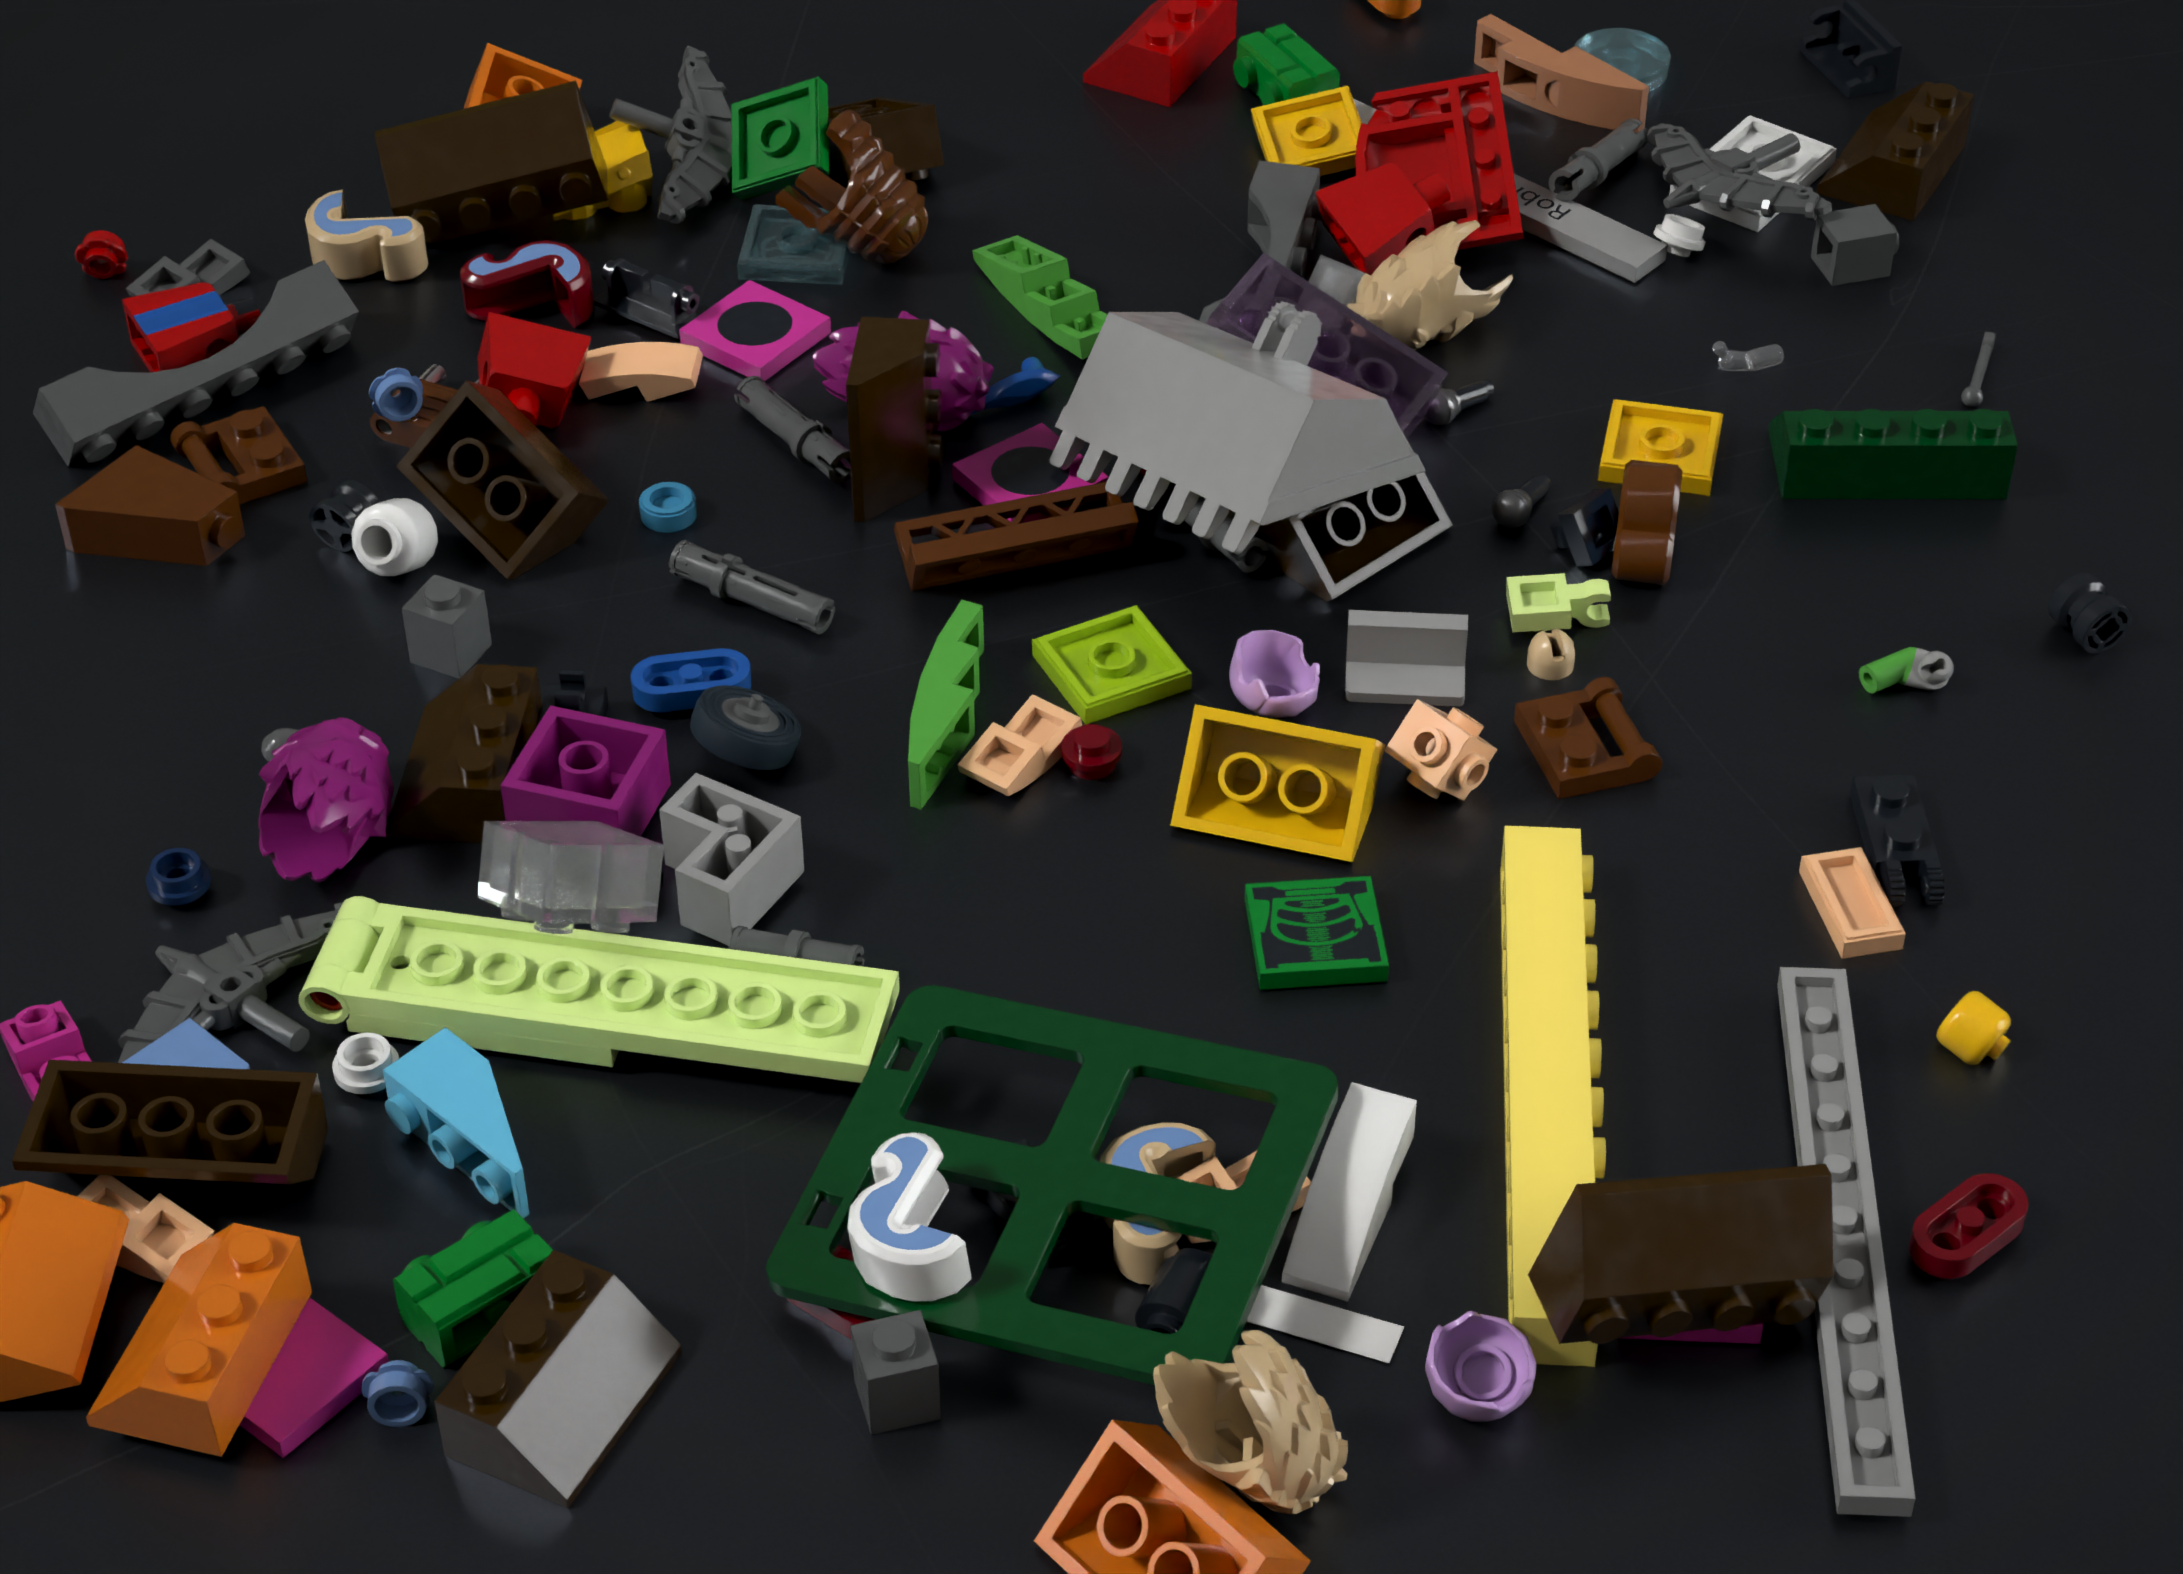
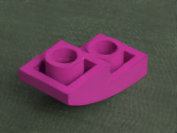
(40, 1036)

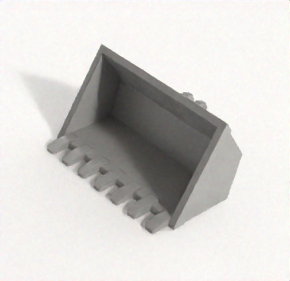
(1226, 422)

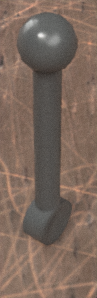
(1972, 395)

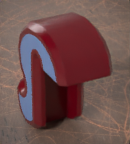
(527, 279)

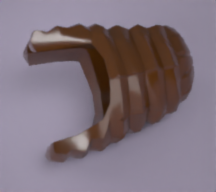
(877, 212)

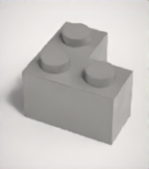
(728, 855)

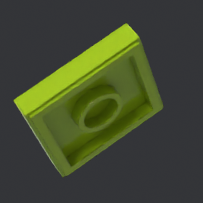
(1111, 664)

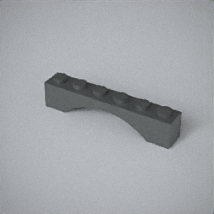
(1282, 215)
(101, 407)

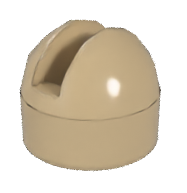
(1540, 655)

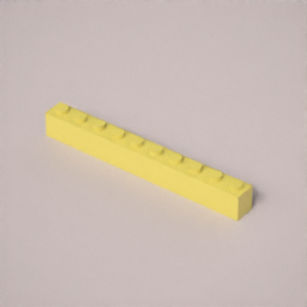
(1547, 1058)

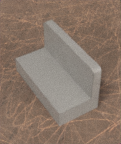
(1406, 657)

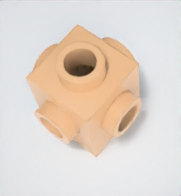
(1441, 750)

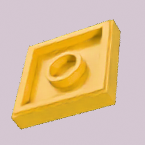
(1310, 130)
(1662, 436)

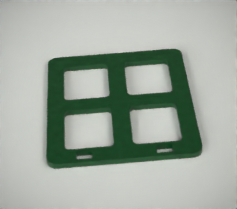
(1065, 1180)

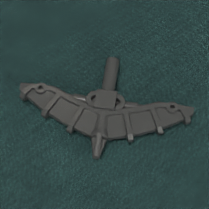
(695, 137)
(1730, 175)
(230, 984)

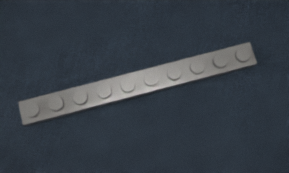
(1854, 1311)

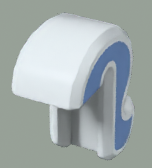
(892, 1220)

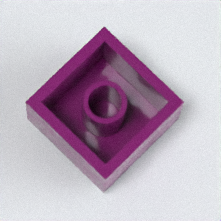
(588, 771)

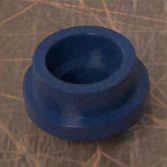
(177, 877)

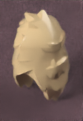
(1421, 291)
(1254, 1423)

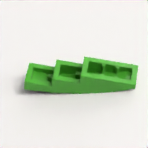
(1043, 292)
(944, 702)

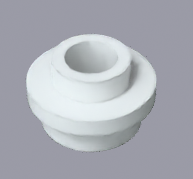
(1680, 235)
(361, 1063)

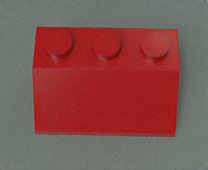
(1166, 49)

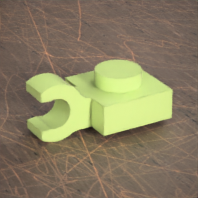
(1551, 603)

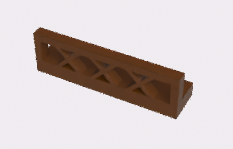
(1014, 543)

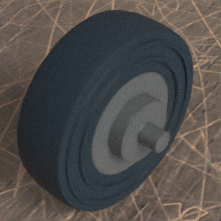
(745, 727)

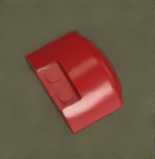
(1460, 134)

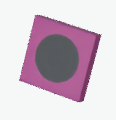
(755, 330)
(1018, 470)

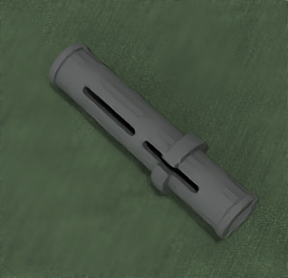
(1591, 164)
(806, 438)
(731, 578)

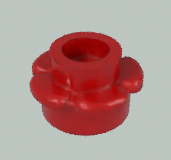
(102, 254)

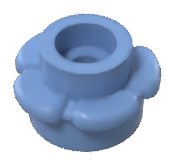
(401, 406)
(397, 1393)

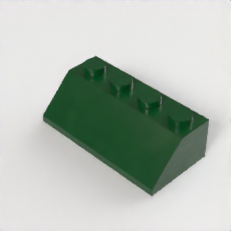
(1893, 454)

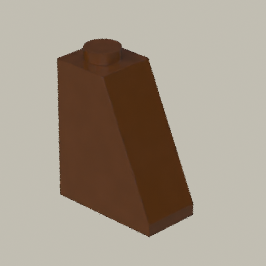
(151, 512)

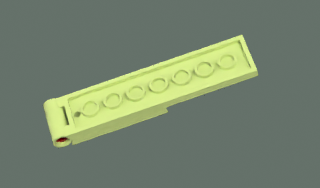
(594, 993)

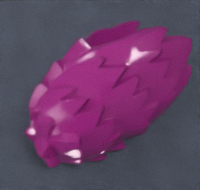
(961, 375)
(324, 798)

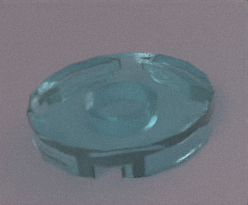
(1630, 52)

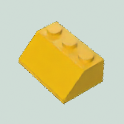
(1277, 783)

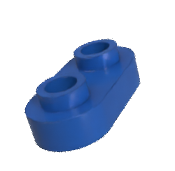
(679, 679)

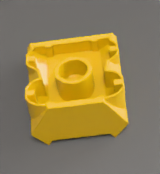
(627, 172)

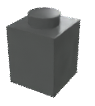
(1854, 245)
(447, 626)
(895, 1372)

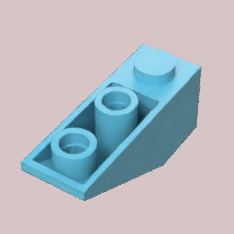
(453, 1105)

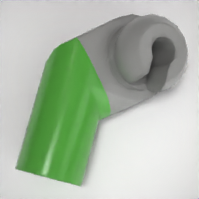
(1908, 668)

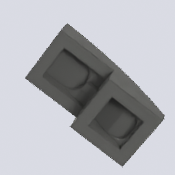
(208, 264)

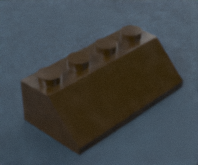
(494, 163)
(174, 1123)
(1687, 1254)

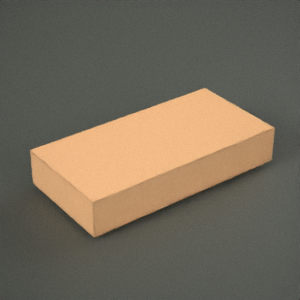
(1852, 903)

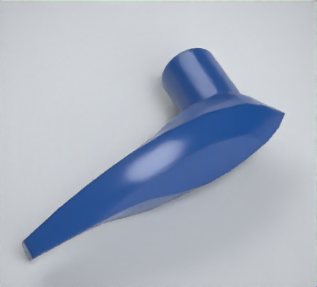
(1020, 386)

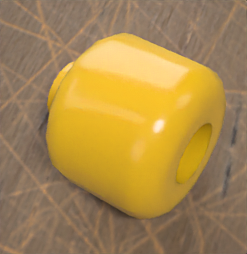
(1975, 1029)

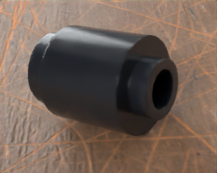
(1172, 1291)

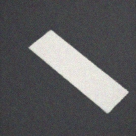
(1325, 1324)

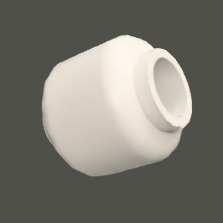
(394, 537)

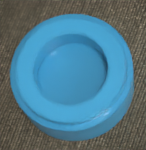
(667, 507)

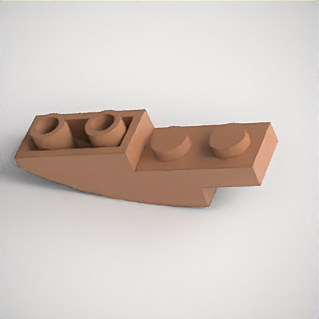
(1558, 83)

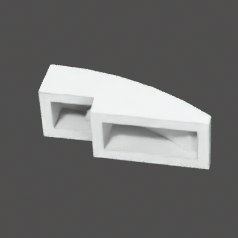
(1350, 1191)

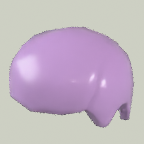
(1272, 674)
(1480, 1367)

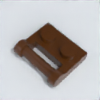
(252, 446)
(1570, 748)

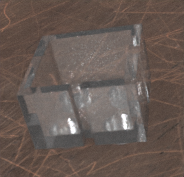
(570, 874)

